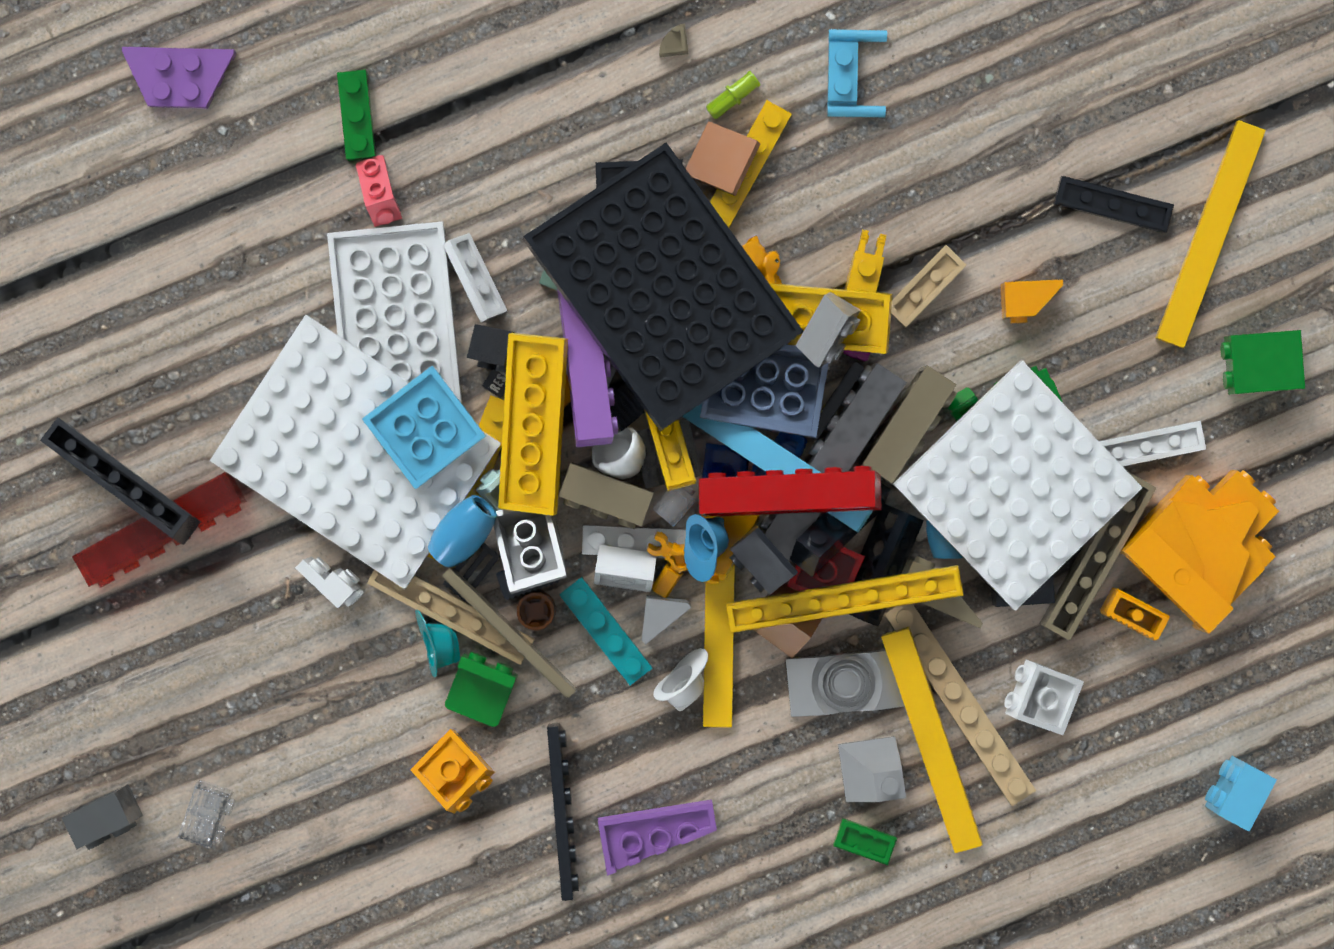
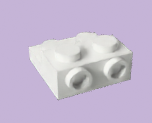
(338, 586)
(1043, 697)

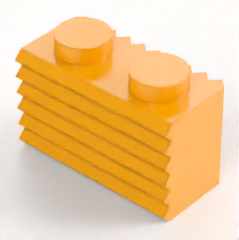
(1134, 614)

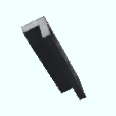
(897, 547)

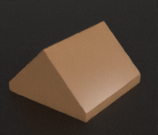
(791, 636)

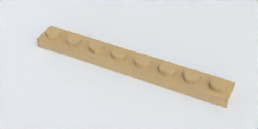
(963, 706)

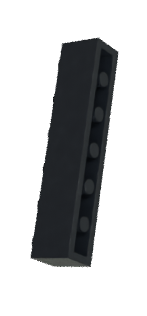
(120, 481)

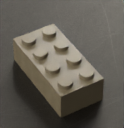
(908, 423)

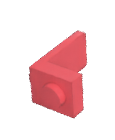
(377, 191)

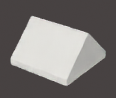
(624, 568)

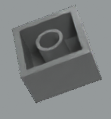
(96, 820)

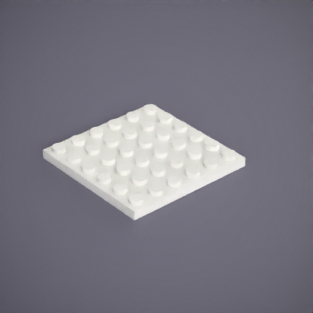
(1017, 485)

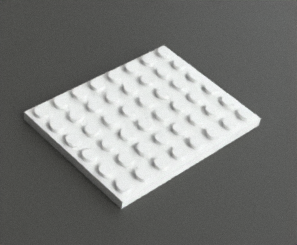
(320, 462)

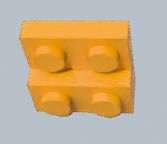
(453, 772)

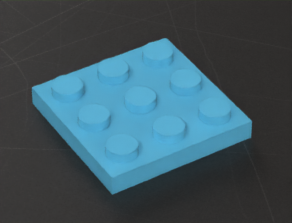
(424, 427)

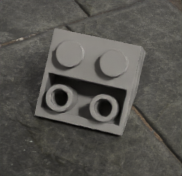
(827, 330)

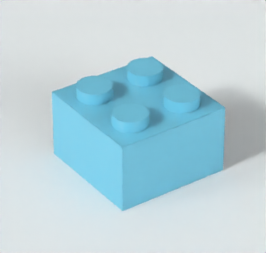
(1239, 792)

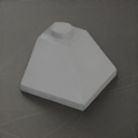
(872, 770)

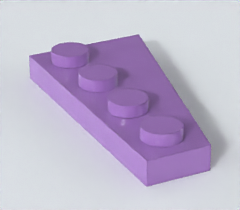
(643, 833)

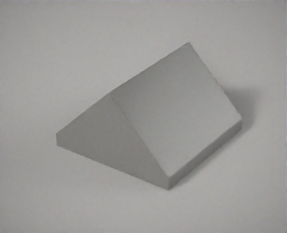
(661, 613)

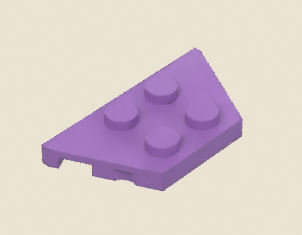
(178, 74)

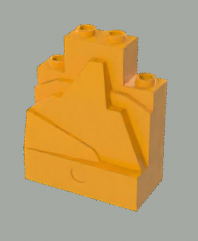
(1204, 544)

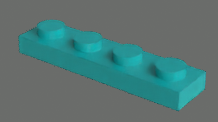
(606, 631)

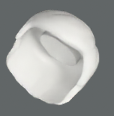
(622, 457)

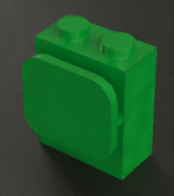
(1263, 362)

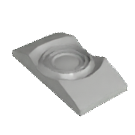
(841, 683)

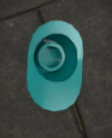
(440, 644)

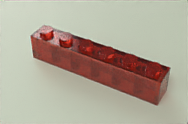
(143, 539)

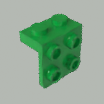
(481, 689)

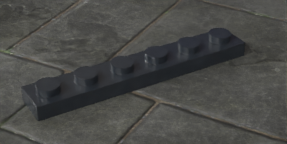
(563, 824)

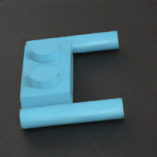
(844, 73)

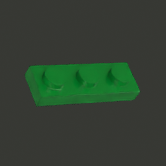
(356, 114)

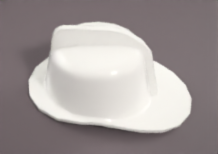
(684, 681)

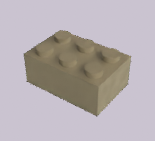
(605, 495)

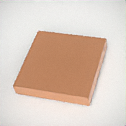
(722, 158)

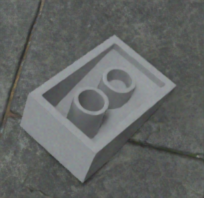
(529, 549)

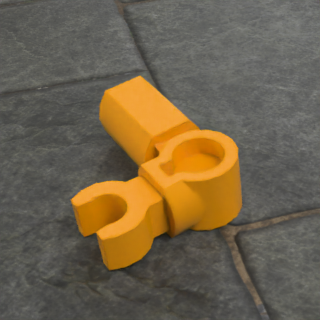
(675, 564)

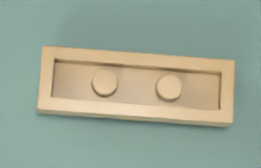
(926, 286)

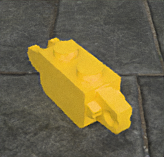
(866, 267)

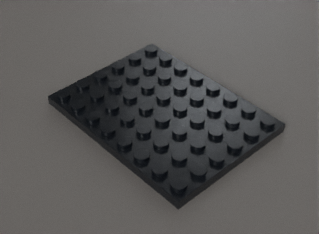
(662, 286)

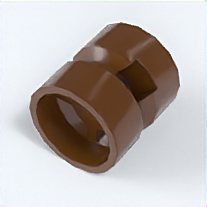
(536, 610)

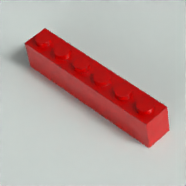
(790, 492)

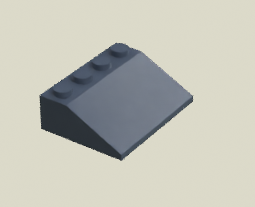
(775, 395)

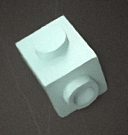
(490, 488)

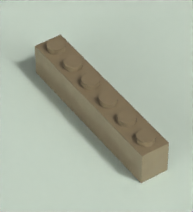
(1094, 565)

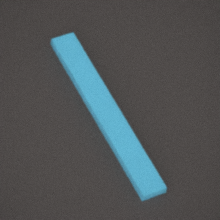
(765, 455)

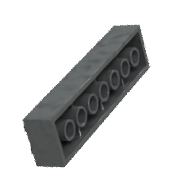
(841, 445)

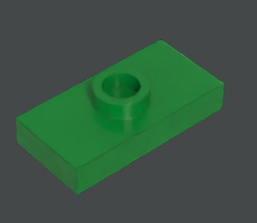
(864, 841)

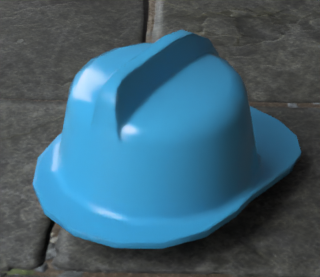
(703, 545)

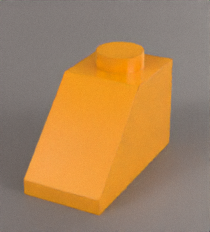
(1026, 298)

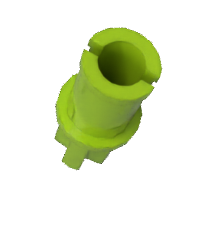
(732, 95)

